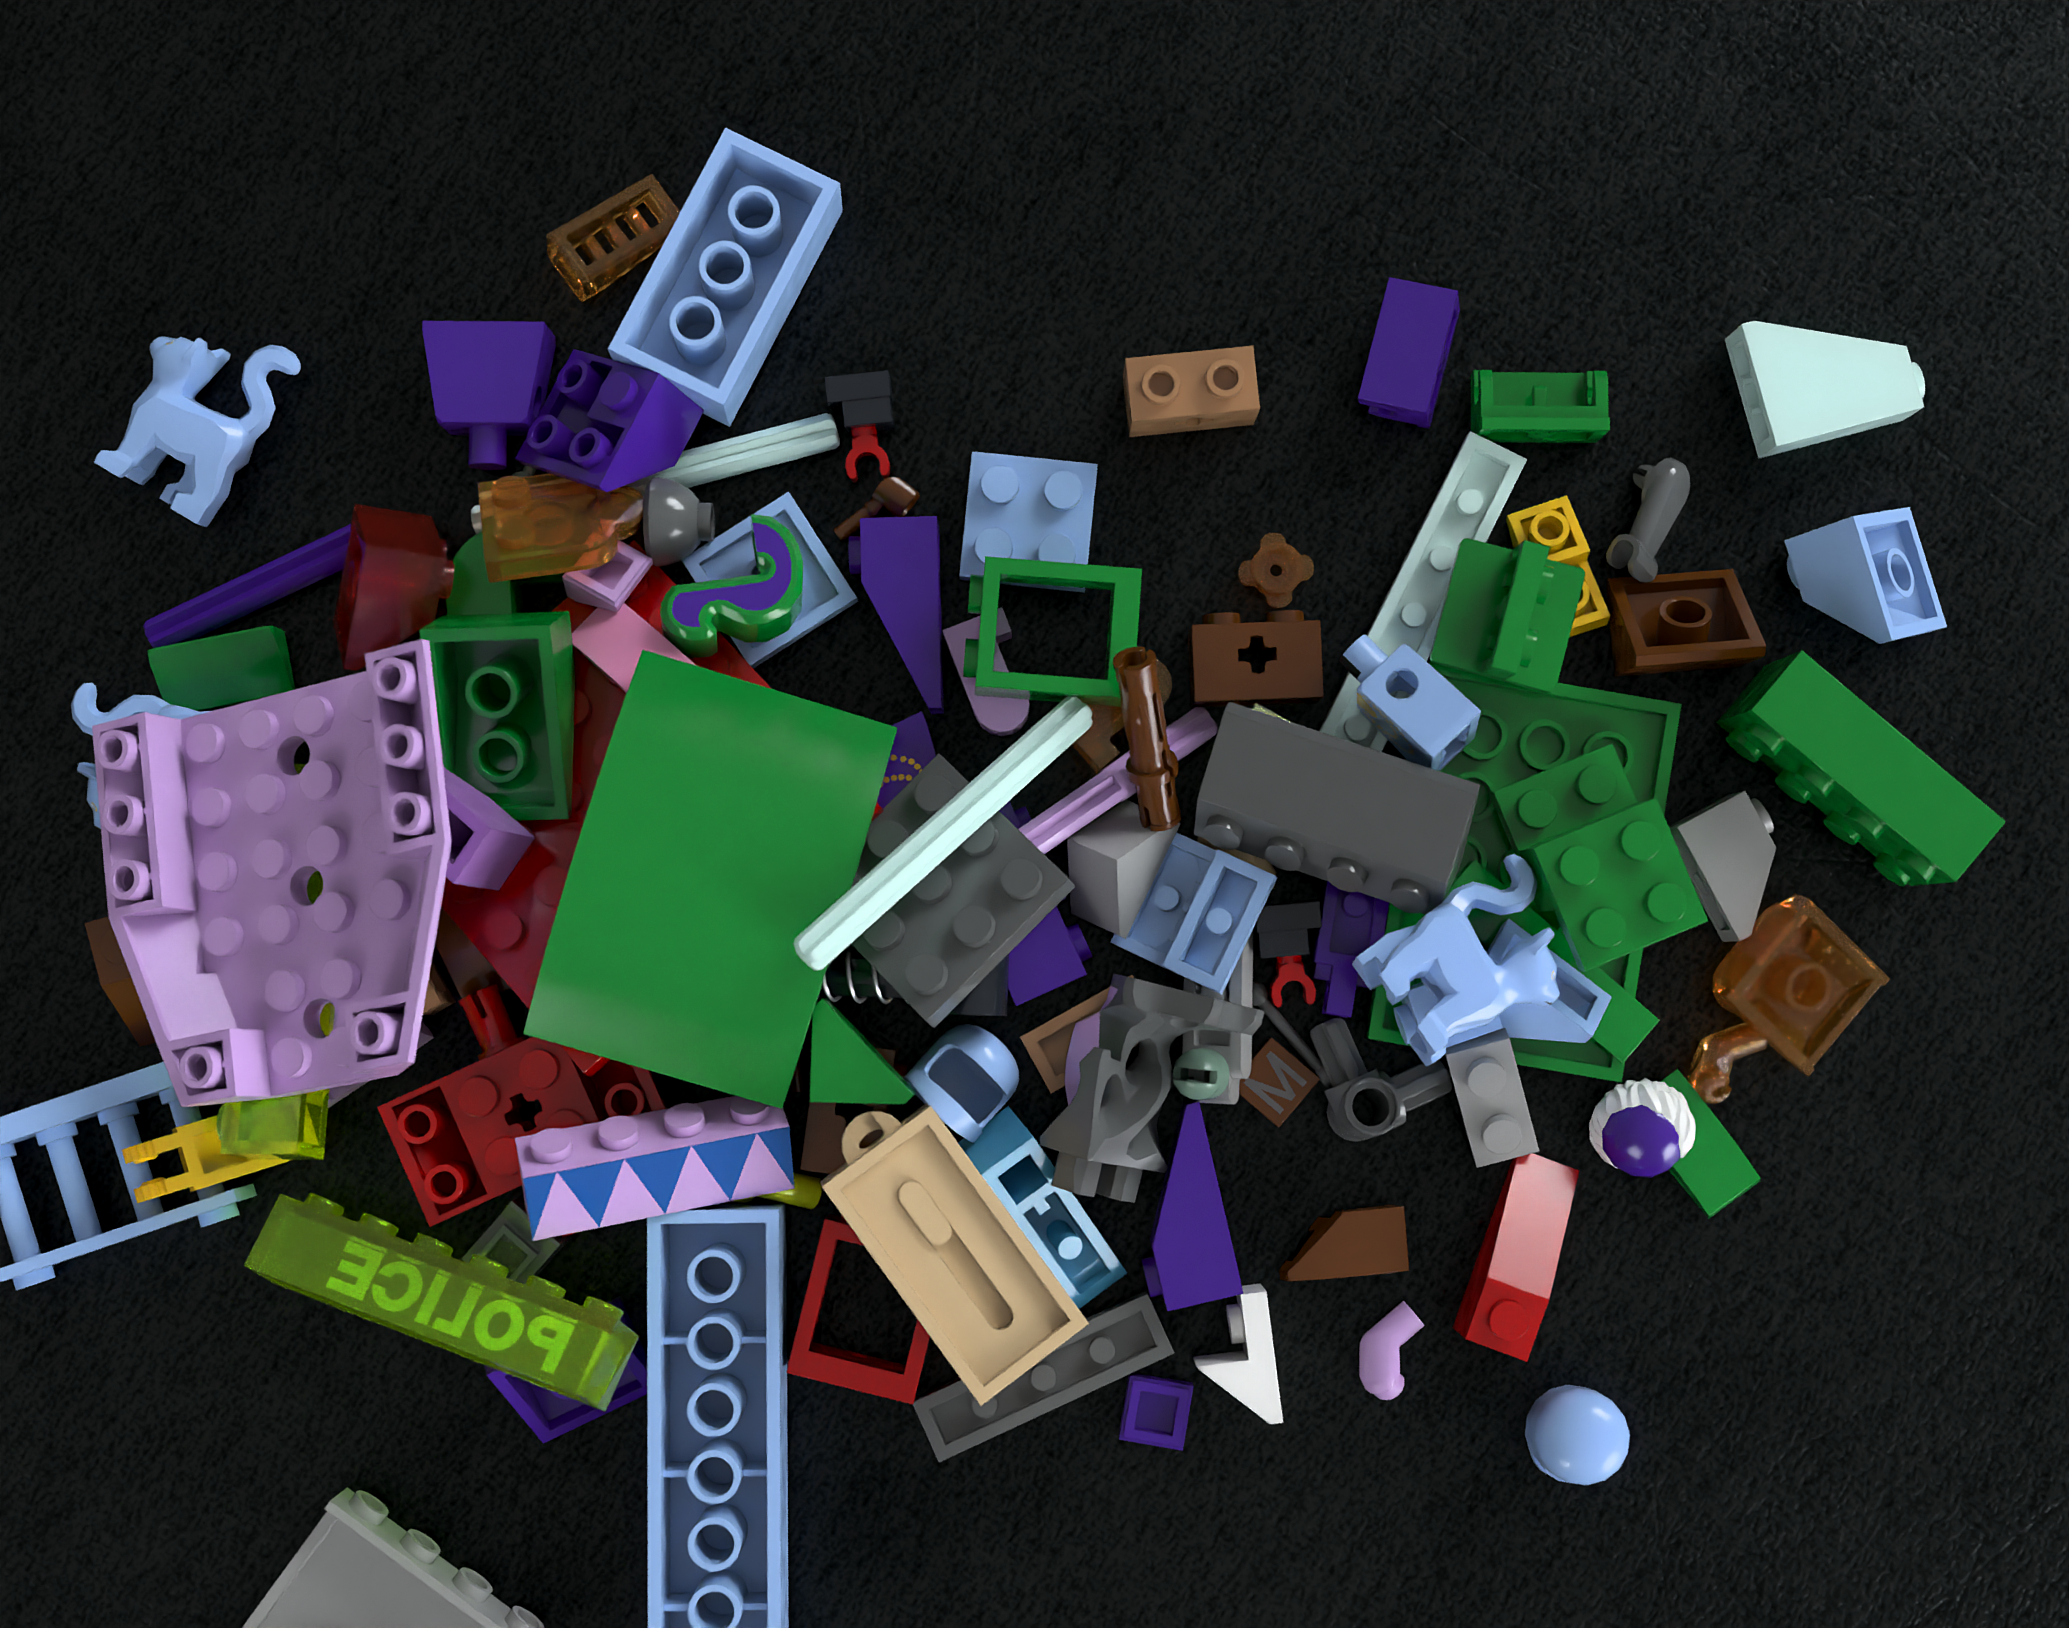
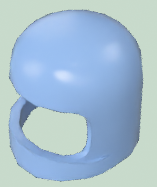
(965, 1078)
(1577, 1435)

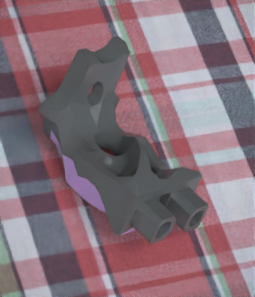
(1114, 1111)

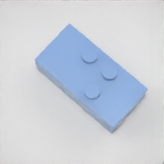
(729, 273)

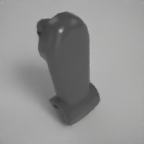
(1663, 496)

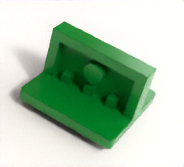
(1508, 614)

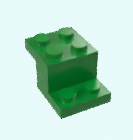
(1599, 857)

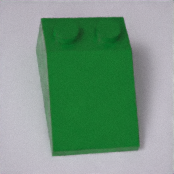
(507, 707)

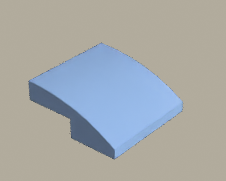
(1198, 913)

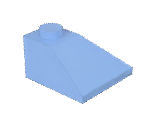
(1868, 575)

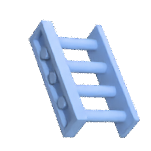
(55, 1126)

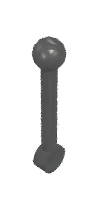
(1260, 999)

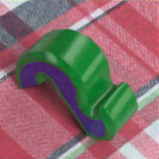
(744, 606)

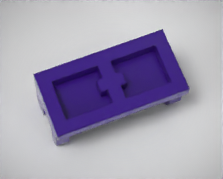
(1409, 351)

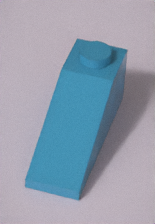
(1046, 1214)

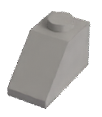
(1728, 860)

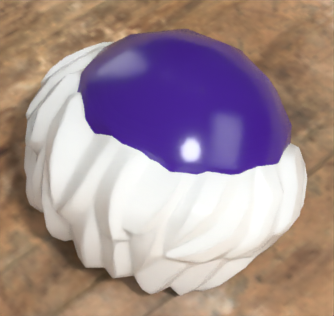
(1642, 1127)

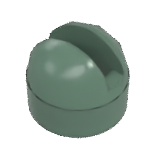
(1201, 1059)

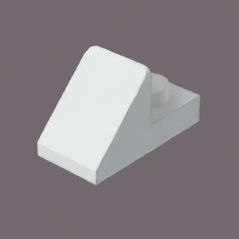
(1252, 1372)

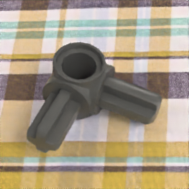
(1388, 1095)

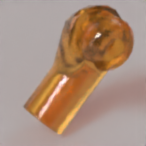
(1715, 1057)

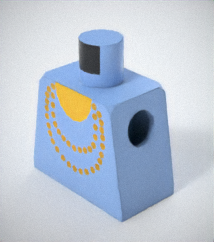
(1428, 724)

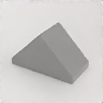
(1114, 867)

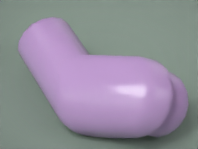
(1380, 1352)

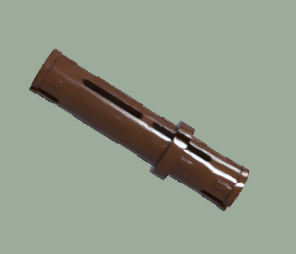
(1151, 762)

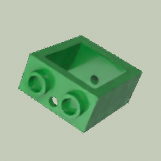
(1122, 628)

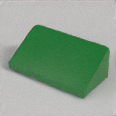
(223, 669)

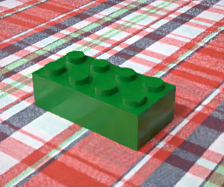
(1859, 773)

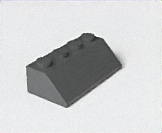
(1334, 810)

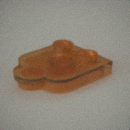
(552, 525)

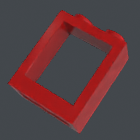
(840, 1365)

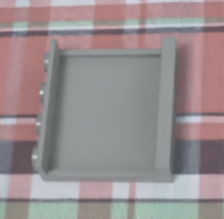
(375, 1574)

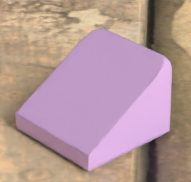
(610, 583)

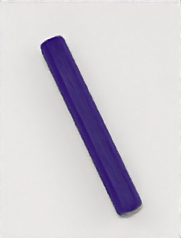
(249, 591)

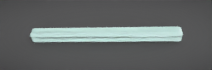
(741, 454)
(942, 833)

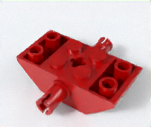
(464, 1126)

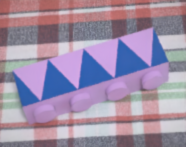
(653, 1164)

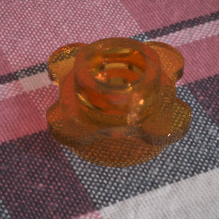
(1276, 552)

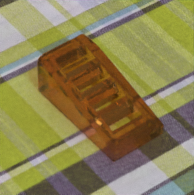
(605, 267)

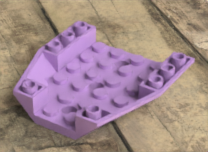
(214, 863)

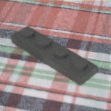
(1100, 1353)

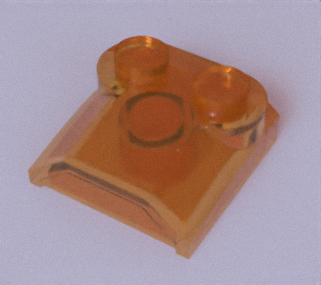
(1796, 980)

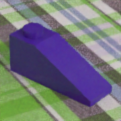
(902, 581)
(1190, 1230)

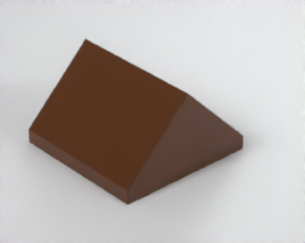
(1681, 623)

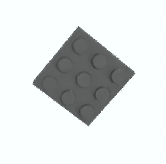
(964, 910)

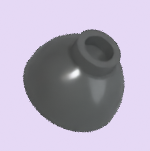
(674, 521)

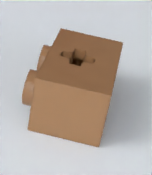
(1191, 391)

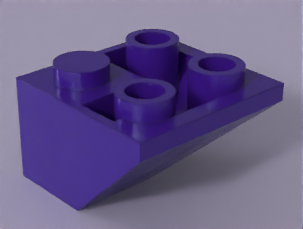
(609, 424)

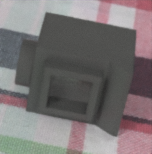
(511, 1244)

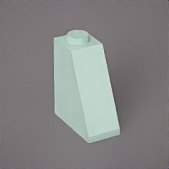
(1818, 384)

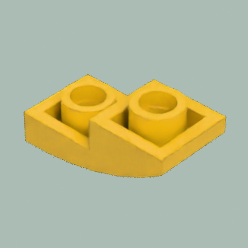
(1557, 527)

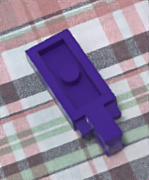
(1348, 928)

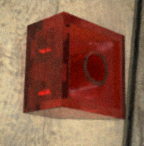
(388, 581)

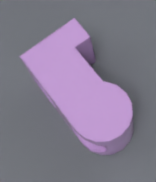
(994, 714)

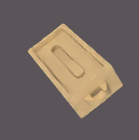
(951, 1249)

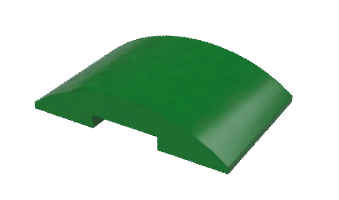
(697, 866)

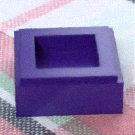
(1155, 1411)

